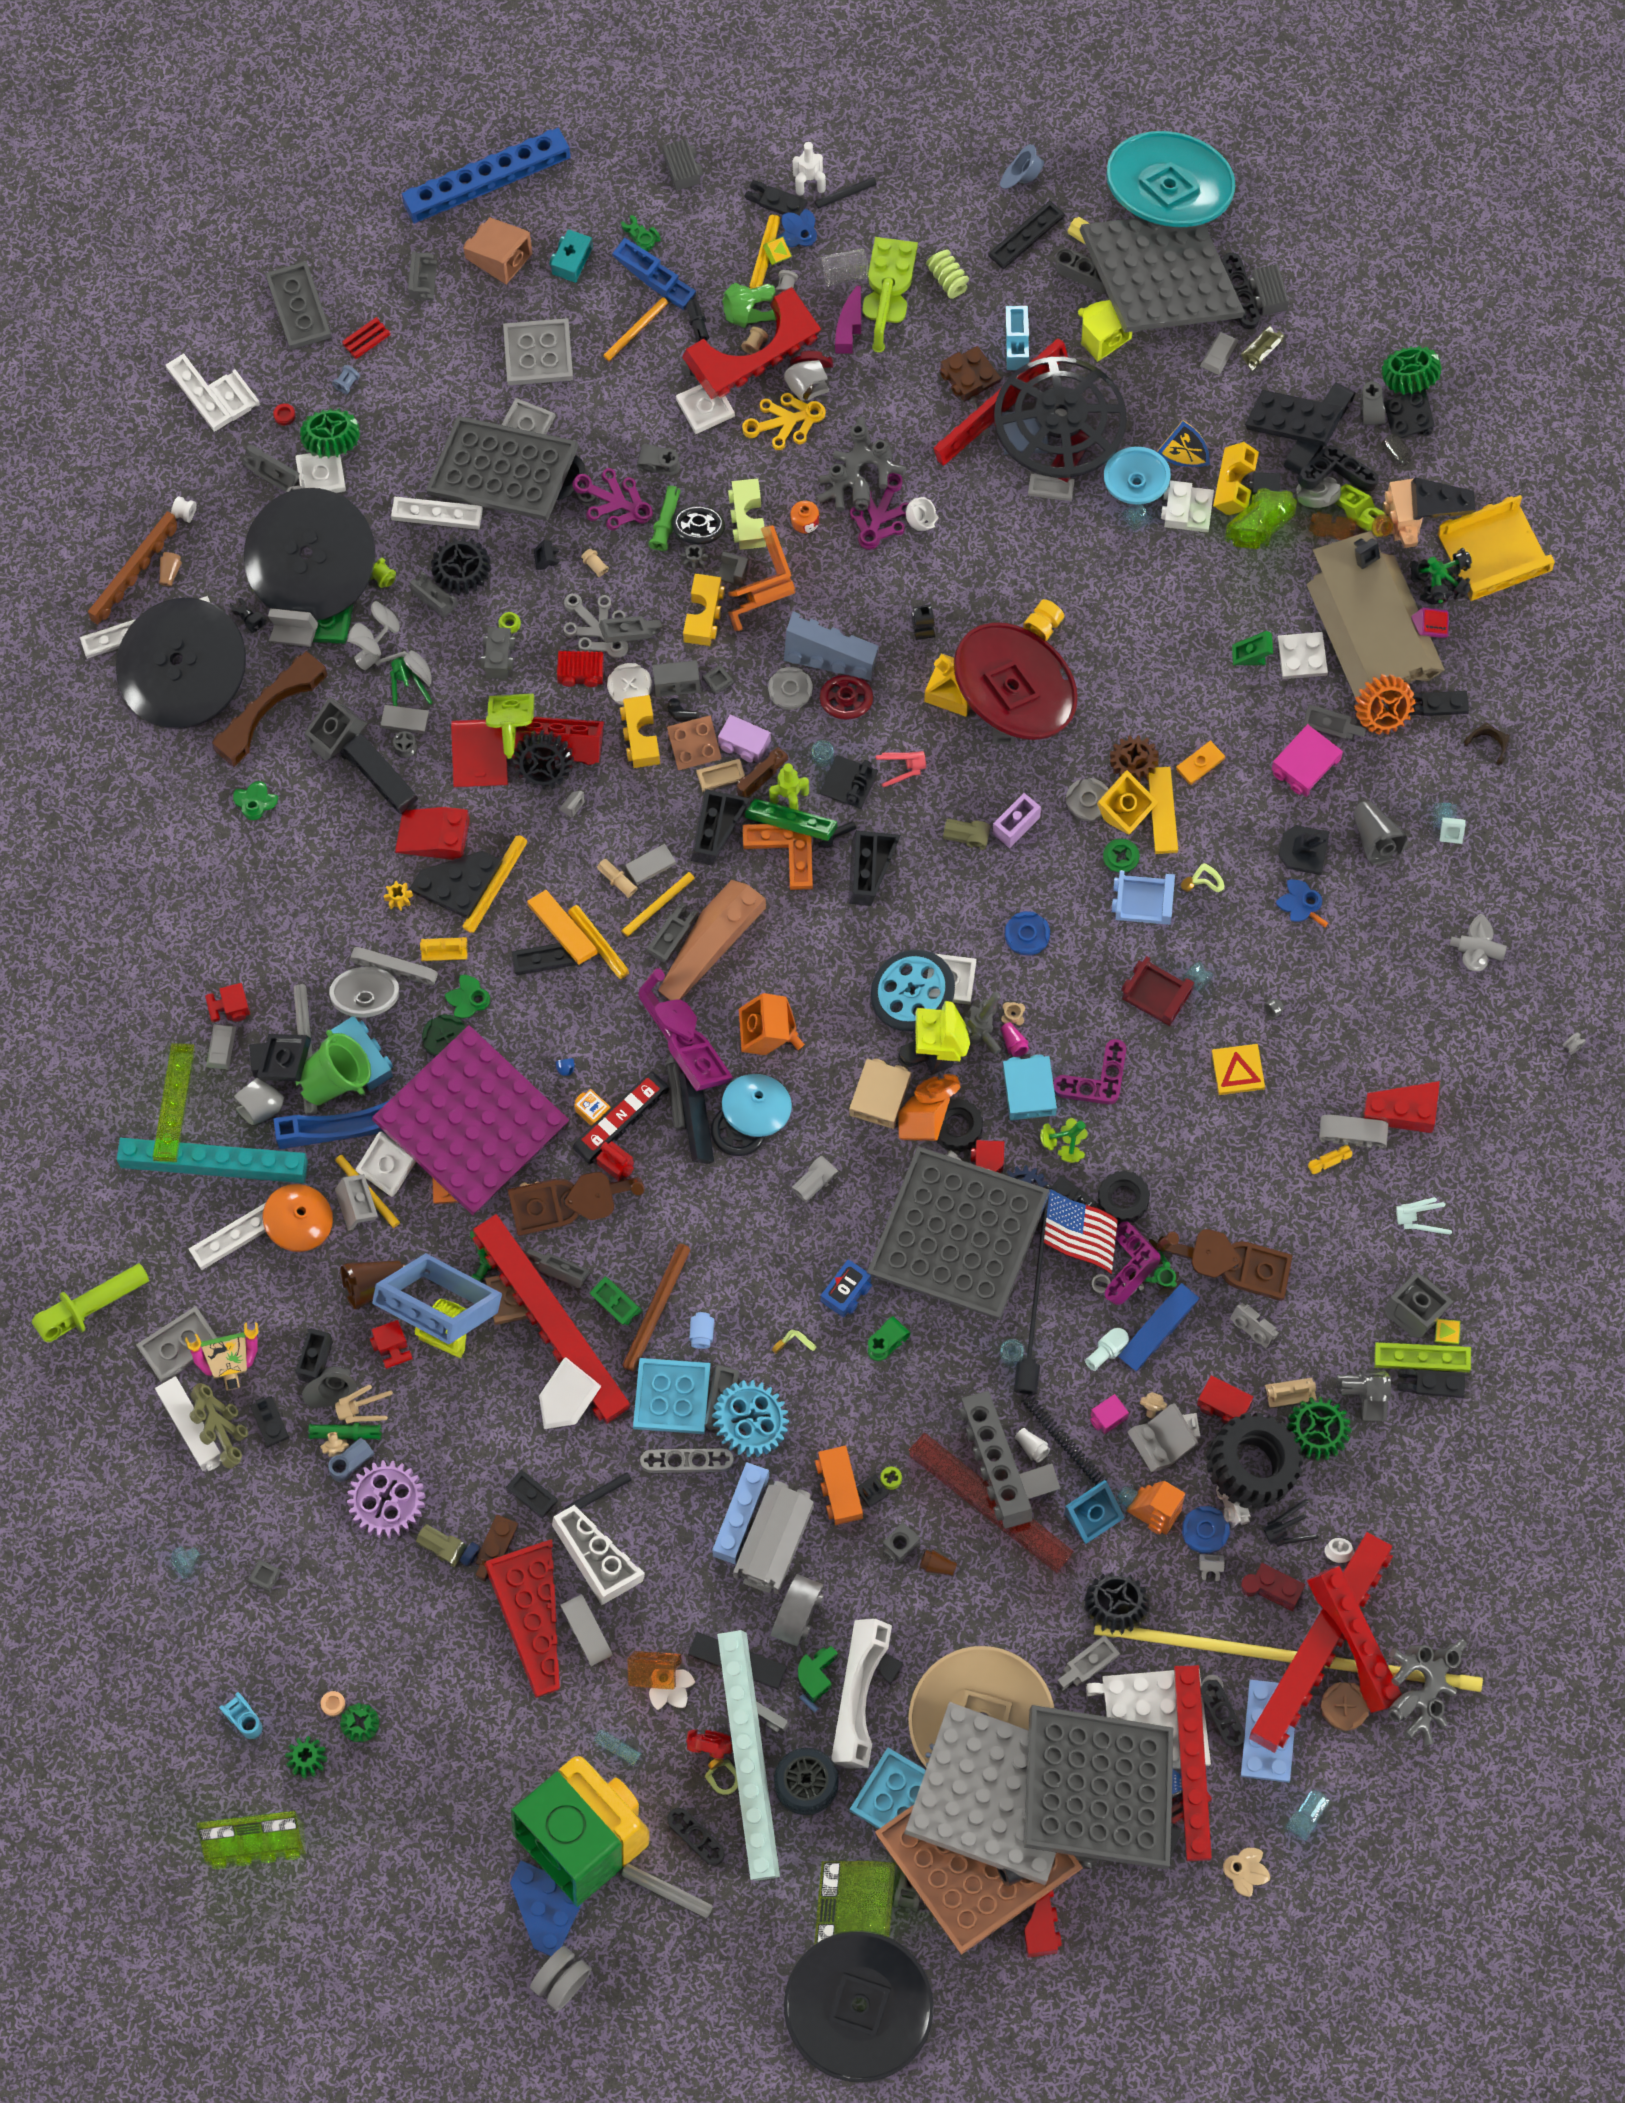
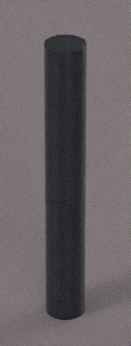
(845, 192)
(601, 1491)

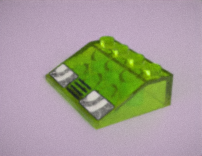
(252, 1839)
(854, 1897)

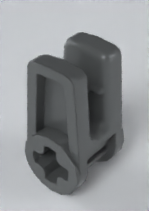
(906, 1896)

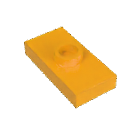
(1200, 762)

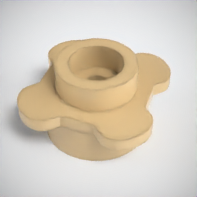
(1013, 1007)

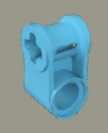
(241, 1713)

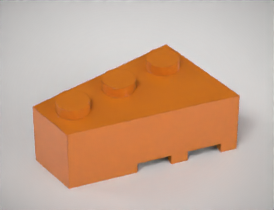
(1158, 1506)

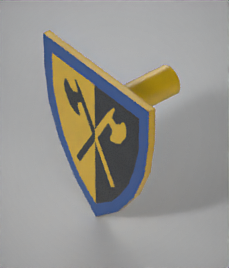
(1185, 447)

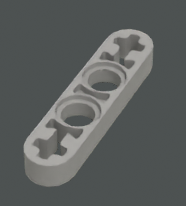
(394, 966)
(686, 1456)

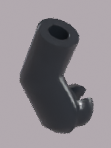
(678, 712)

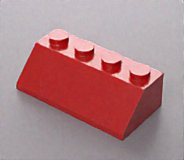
(582, 736)

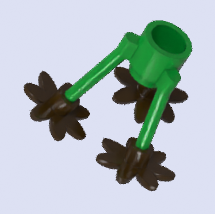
(1163, 1276)

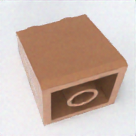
(499, 249)

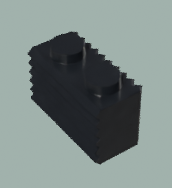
(313, 1355)

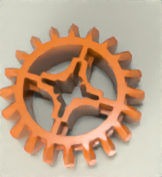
(1371, 709)

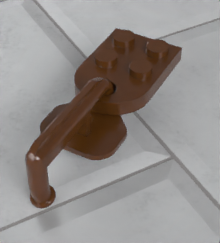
(542, 1205)
(1256, 1270)

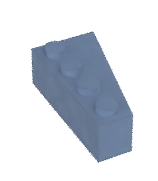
(828, 649)

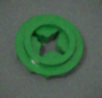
(1119, 846)
(356, 1733)

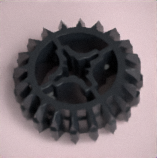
(464, 582)
(541, 771)
(1124, 1613)

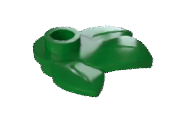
(257, 797)
(464, 997)

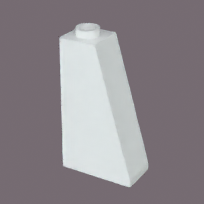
(179, 1409)

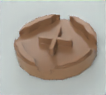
(1344, 1706)

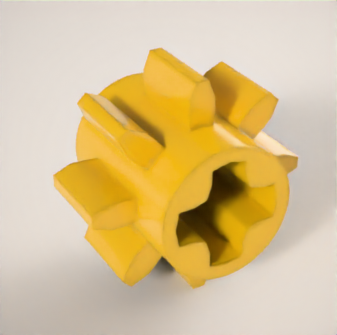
(398, 901)

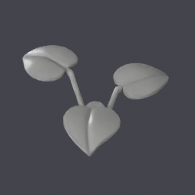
(362, 637)

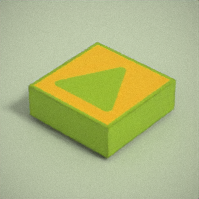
(777, 251)
(1447, 1332)

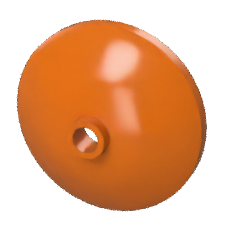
(293, 1230)

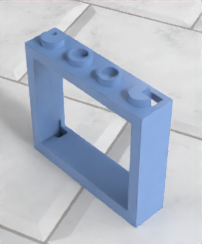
(425, 1317)

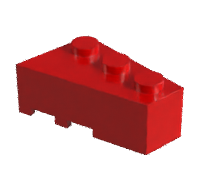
(1405, 1107)

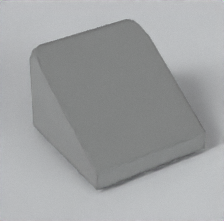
(573, 803)

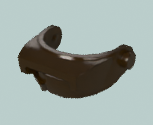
(1489, 730)

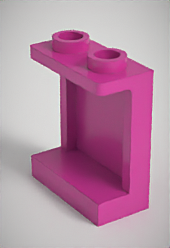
(1306, 760)

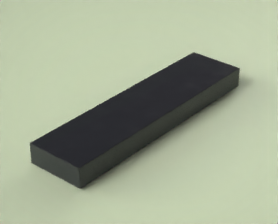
(1026, 234)
(696, 1122)
(763, 1669)

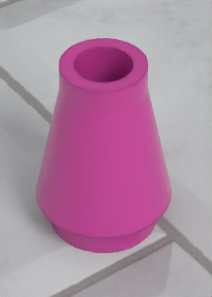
(1014, 1040)

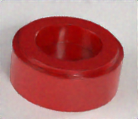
(284, 414)

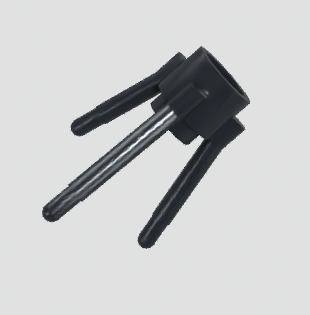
(1276, 1531)

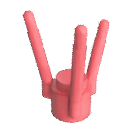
(914, 761)

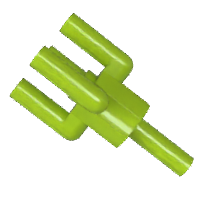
(789, 786)

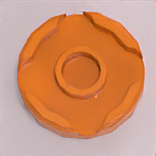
(937, 1089)

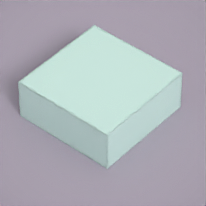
(1452, 830)

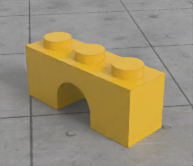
(1237, 462)
(700, 627)
(643, 749)

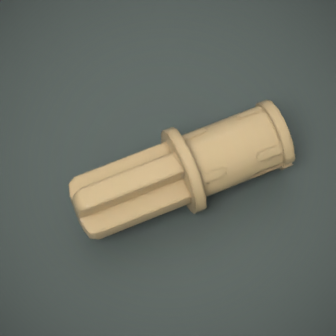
(617, 878)

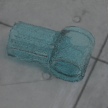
(1305, 1819)

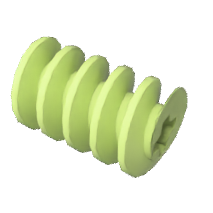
(947, 273)

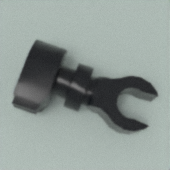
(251, 619)

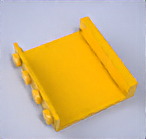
(1499, 546)

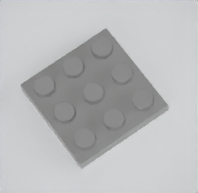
(538, 351)

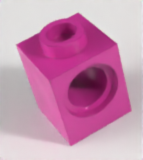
(1108, 1414)

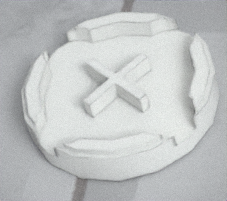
(628, 681)

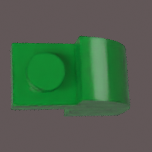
(810, 1673)

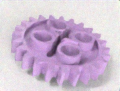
(366, 1491)

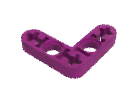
(1097, 1086)
(1139, 1257)

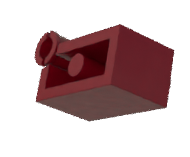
(1273, 1586)

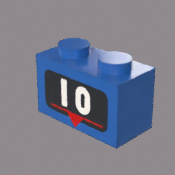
(846, 1288)

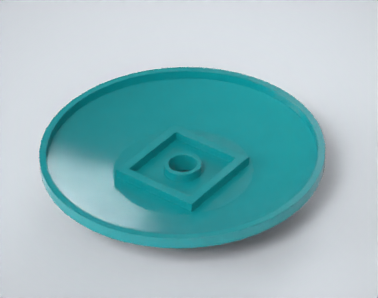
(1157, 159)

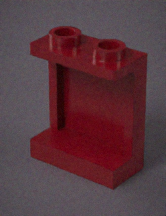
(1156, 991)

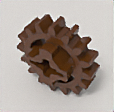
(1143, 763)

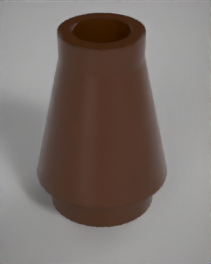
(936, 1563)

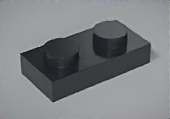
(531, 1494)

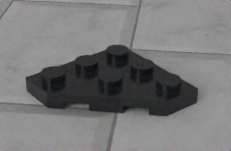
(458, 882)

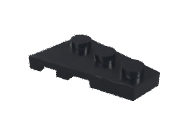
(1438, 499)

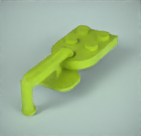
(890, 265)
(508, 713)

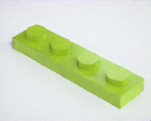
(1422, 1357)

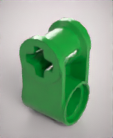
(889, 1336)

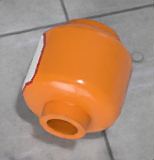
(804, 516)

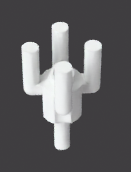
(808, 167)

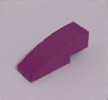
(849, 323)

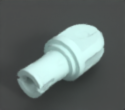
(1108, 1347)

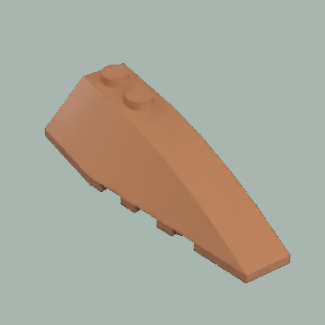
(711, 936)

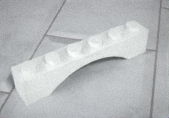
(867, 1647)

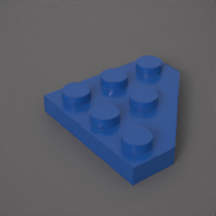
(544, 1908)

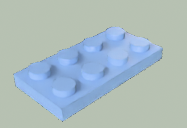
(1256, 1759)

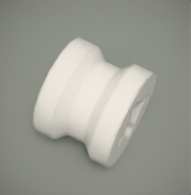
(183, 509)

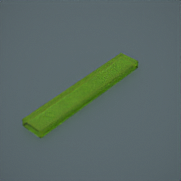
(173, 1102)

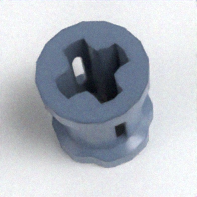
(346, 379)

